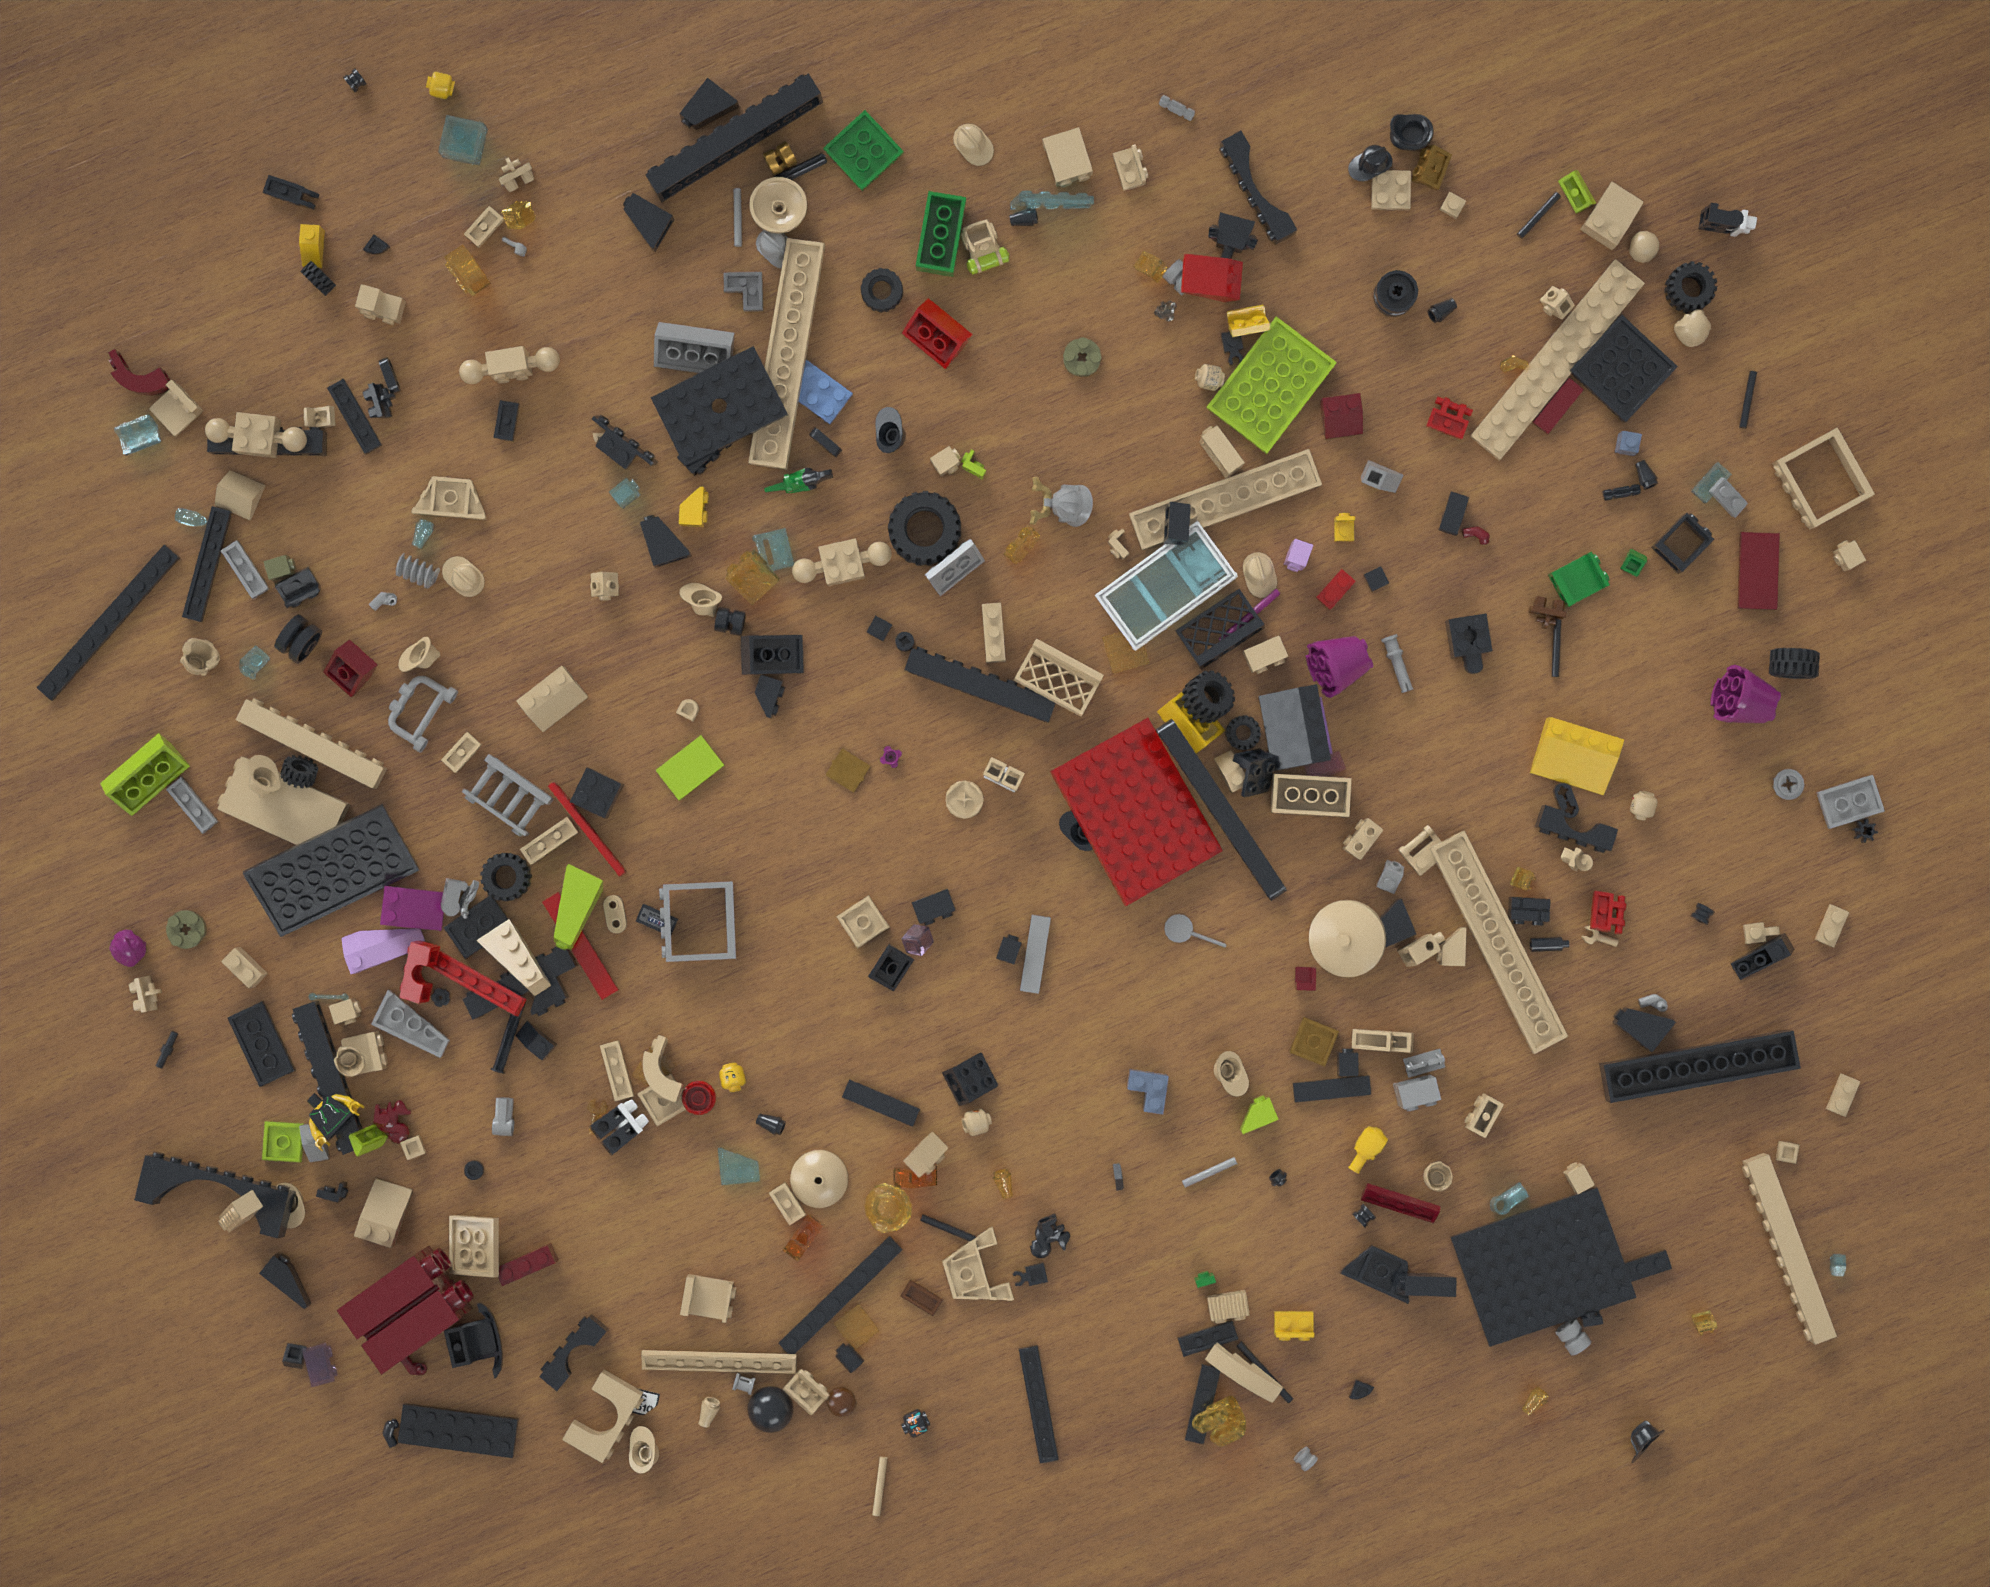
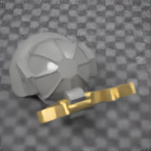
(1071, 503)

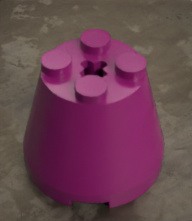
(1338, 663)
(1743, 697)

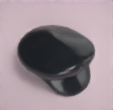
(1411, 131)

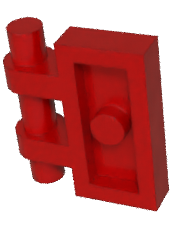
(1446, 422)
(1602, 912)

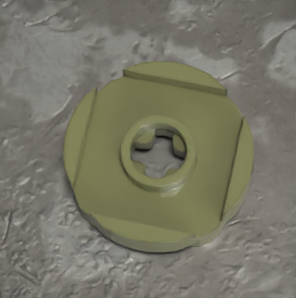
(1082, 368)
(175, 926)

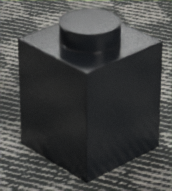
(1009, 949)
(1347, 1063)

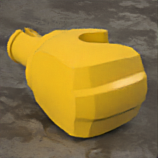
(1368, 1146)

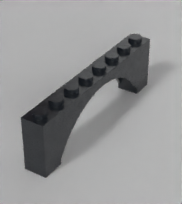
(164, 1174)

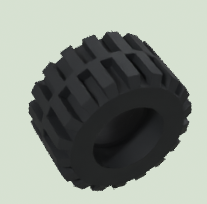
(1701, 276)
(1794, 663)
(1219, 691)
(489, 877)

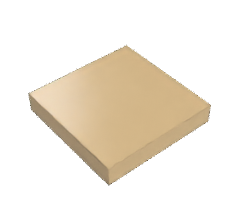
(863, 921)
(658, 1107)

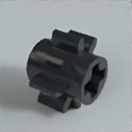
(1869, 832)

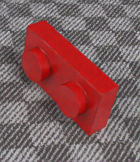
(1335, 589)

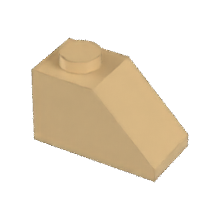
(1231, 771)
(1453, 949)

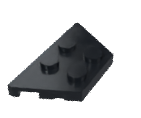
(1377, 1270)

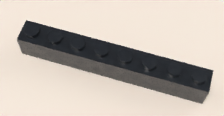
(979, 685)
(321, 1054)

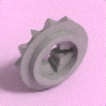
(1792, 776)

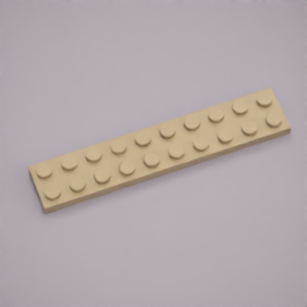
(1232, 496)

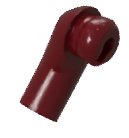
(1478, 532)
(414, 1368)

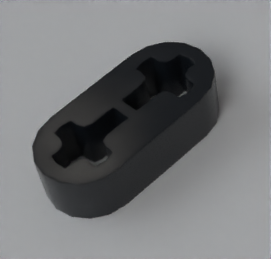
(389, 375)
(825, 442)
(1570, 798)

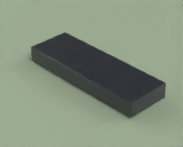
(1207, 1338)

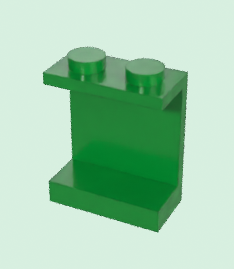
(1579, 579)

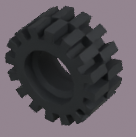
(318, 278)
(1251, 724)
(299, 771)

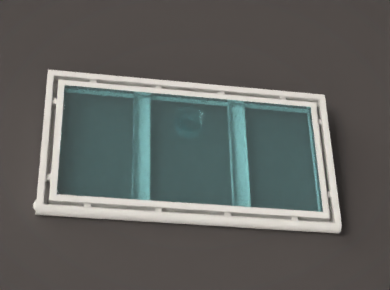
(1166, 587)

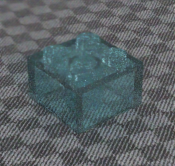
(463, 140)

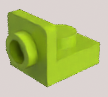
(974, 468)

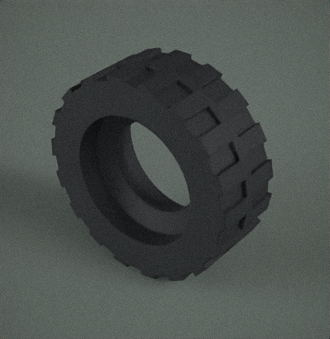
(896, 290)

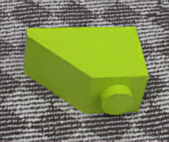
(1258, 1114)

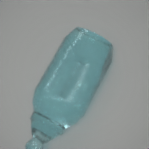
(189, 517)

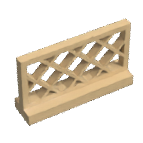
(1064, 663)

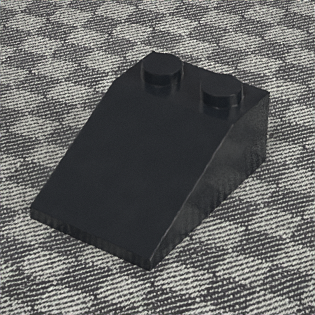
(772, 654)

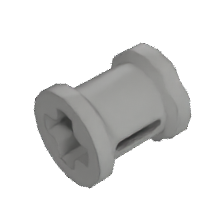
(743, 1383)

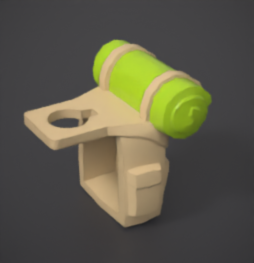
(983, 247)

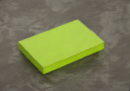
(690, 767)

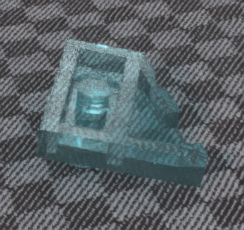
(737, 1168)

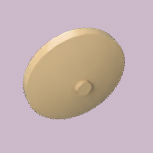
(1347, 938)

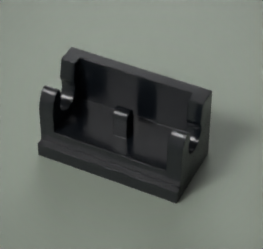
(1177, 523)

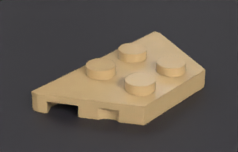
(450, 499)

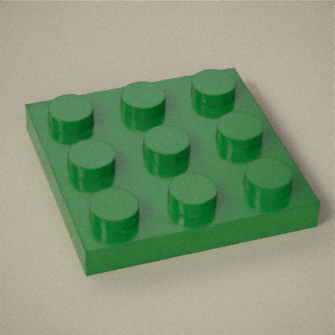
(863, 150)

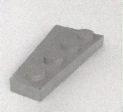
(405, 1023)

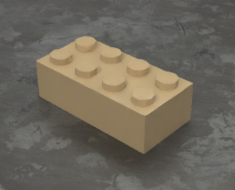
(1310, 795)

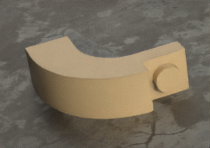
(653, 1073)

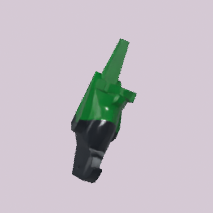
(801, 480)

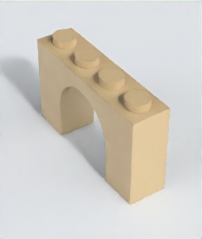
(598, 1443)

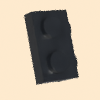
(298, 587)

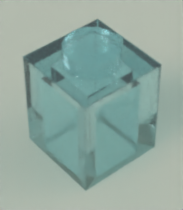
(625, 492)

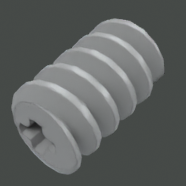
(416, 572)

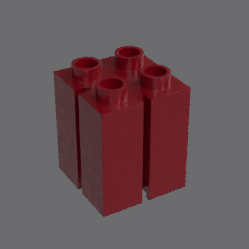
(407, 1308)

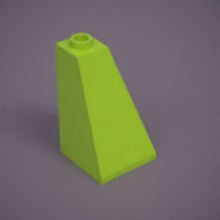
(577, 901)

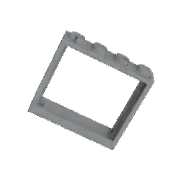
(730, 925)

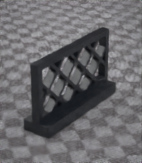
(1230, 642)

